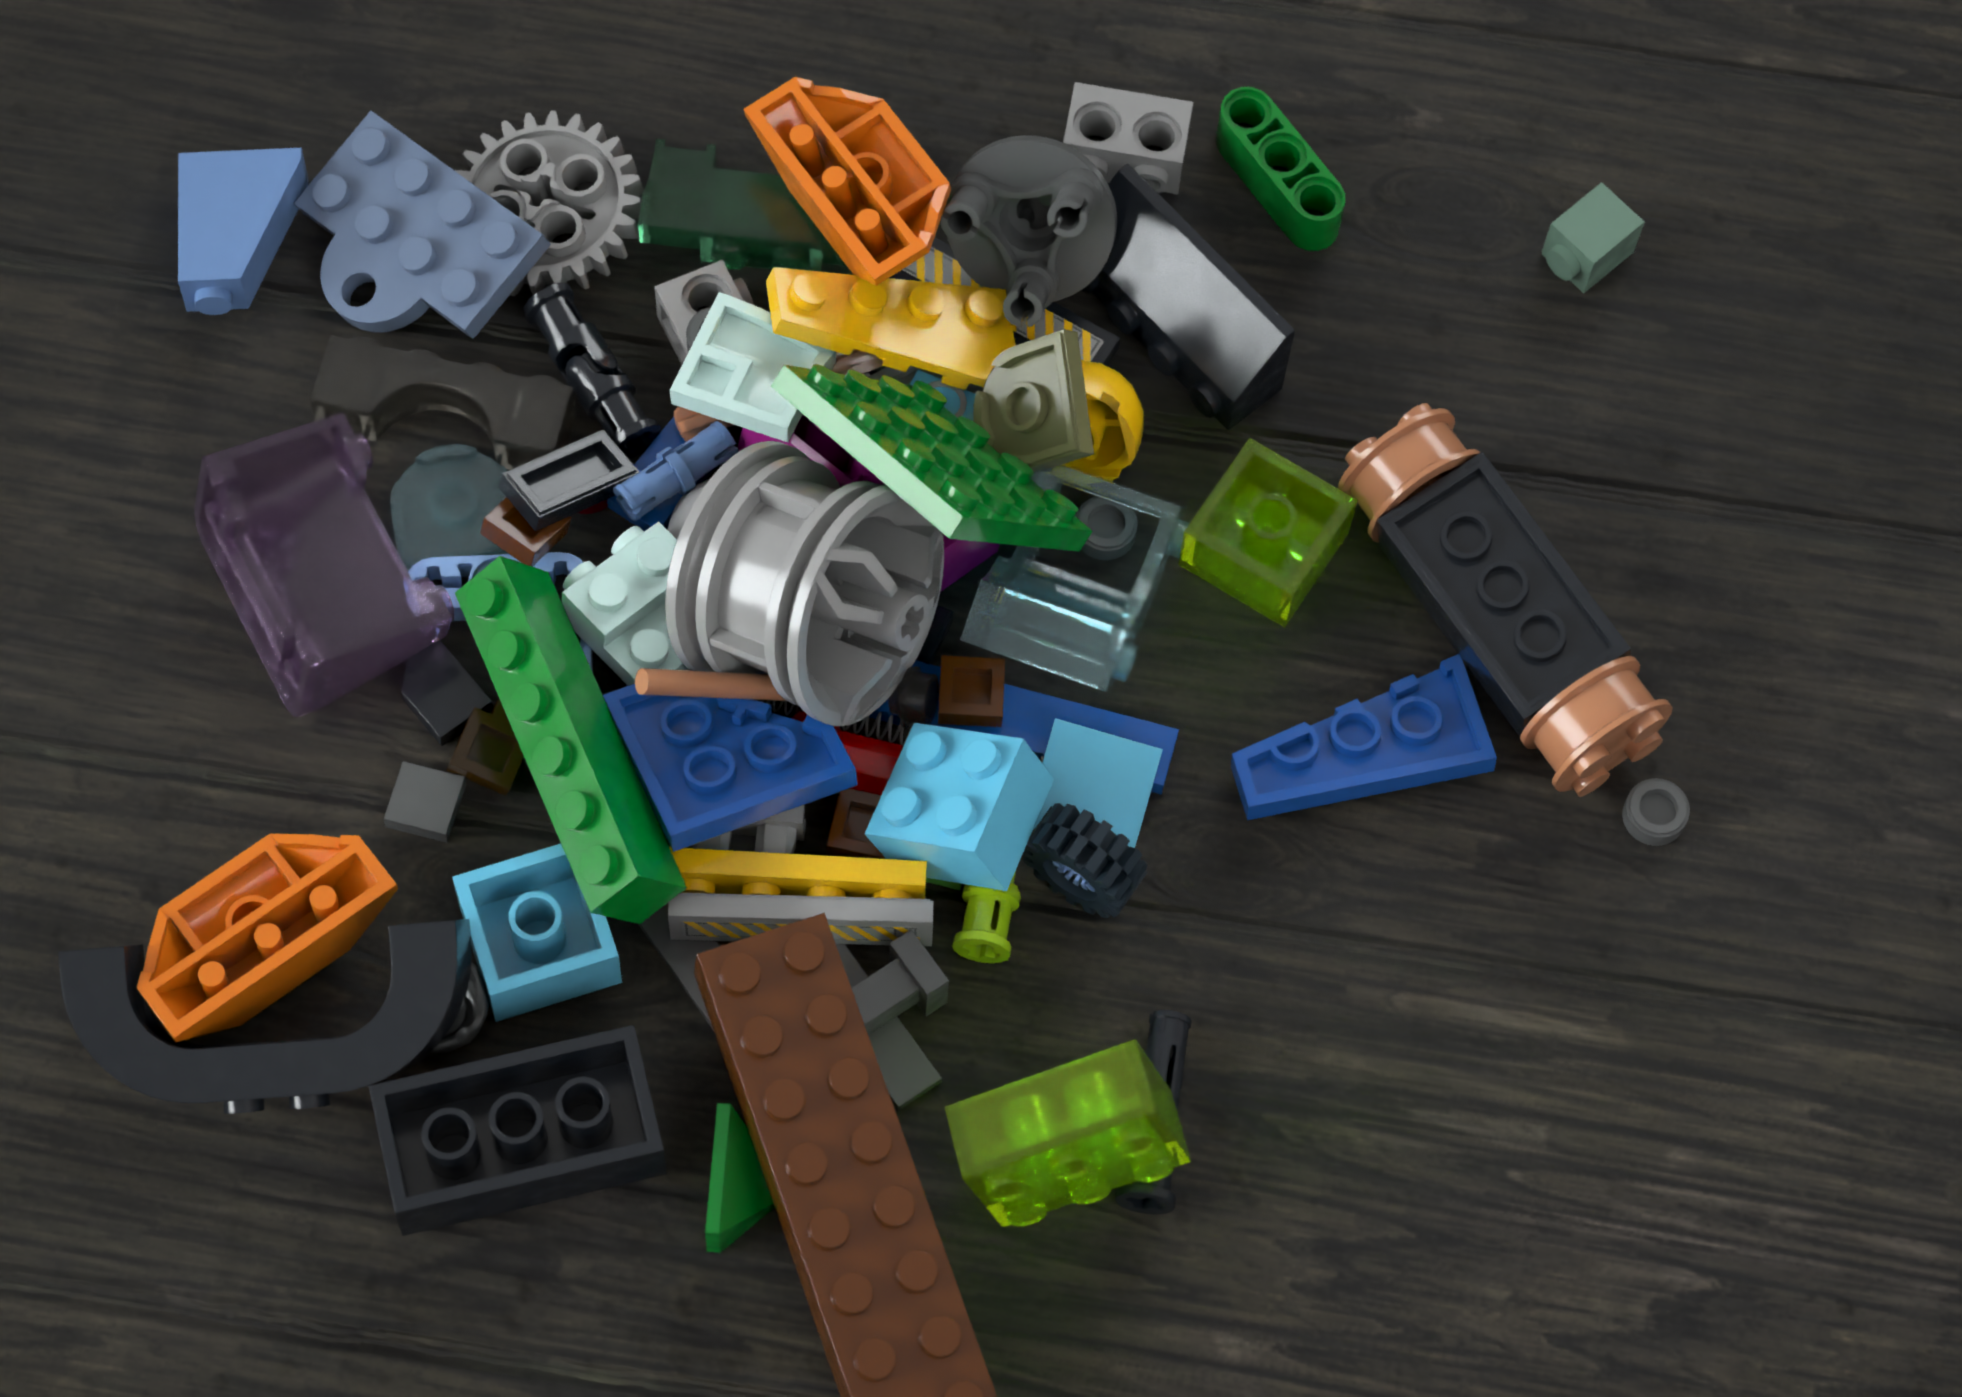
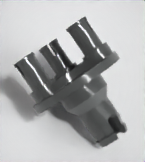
(1030, 222)

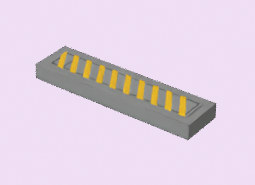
(849, 918)

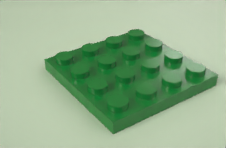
(934, 458)

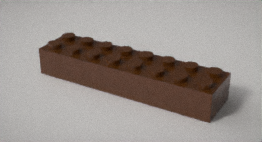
(839, 1166)

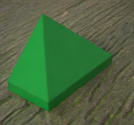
(737, 1182)

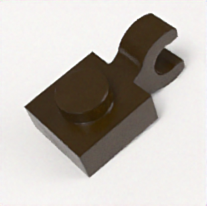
(488, 750)

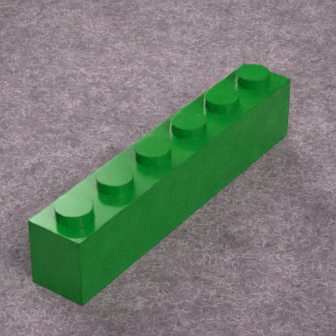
(570, 741)

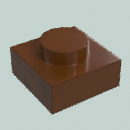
(514, 534)
(971, 691)
(849, 825)

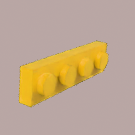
(799, 874)

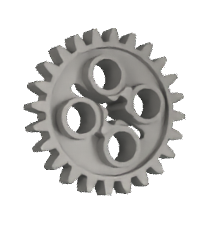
(547, 198)

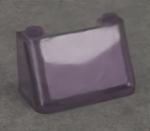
(313, 562)

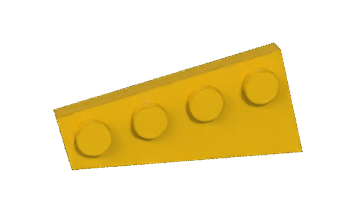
(900, 321)

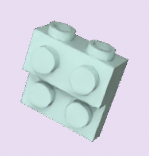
(622, 603)

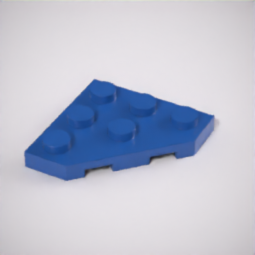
(724, 761)

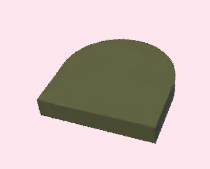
(1037, 402)

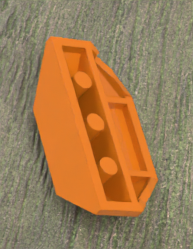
(853, 173)
(259, 929)

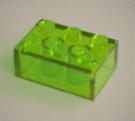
(1068, 1135)

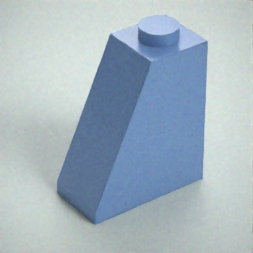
(233, 222)

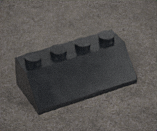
(1190, 307)

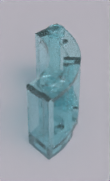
(1065, 619)

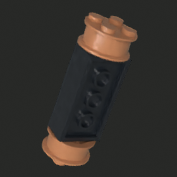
(1504, 599)

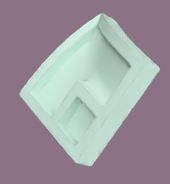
(736, 363)

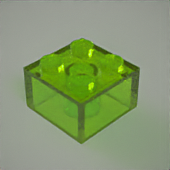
(1267, 532)

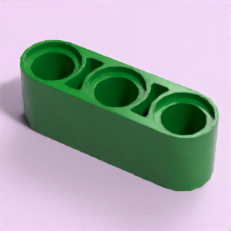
(1277, 143)

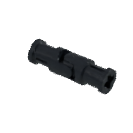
(591, 369)

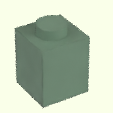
(1592, 238)

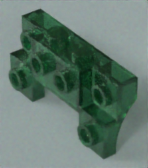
(728, 214)

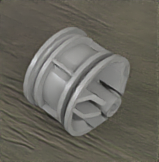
(803, 582)

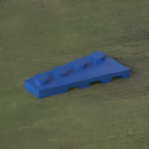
(1396, 741)

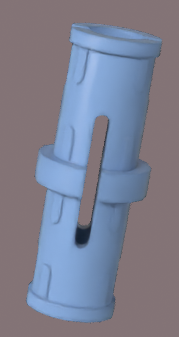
(675, 471)

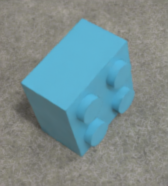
(961, 804)
(535, 933)

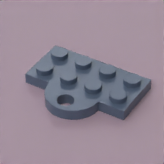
(414, 233)

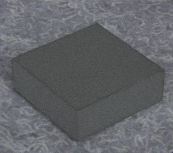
(425, 802)

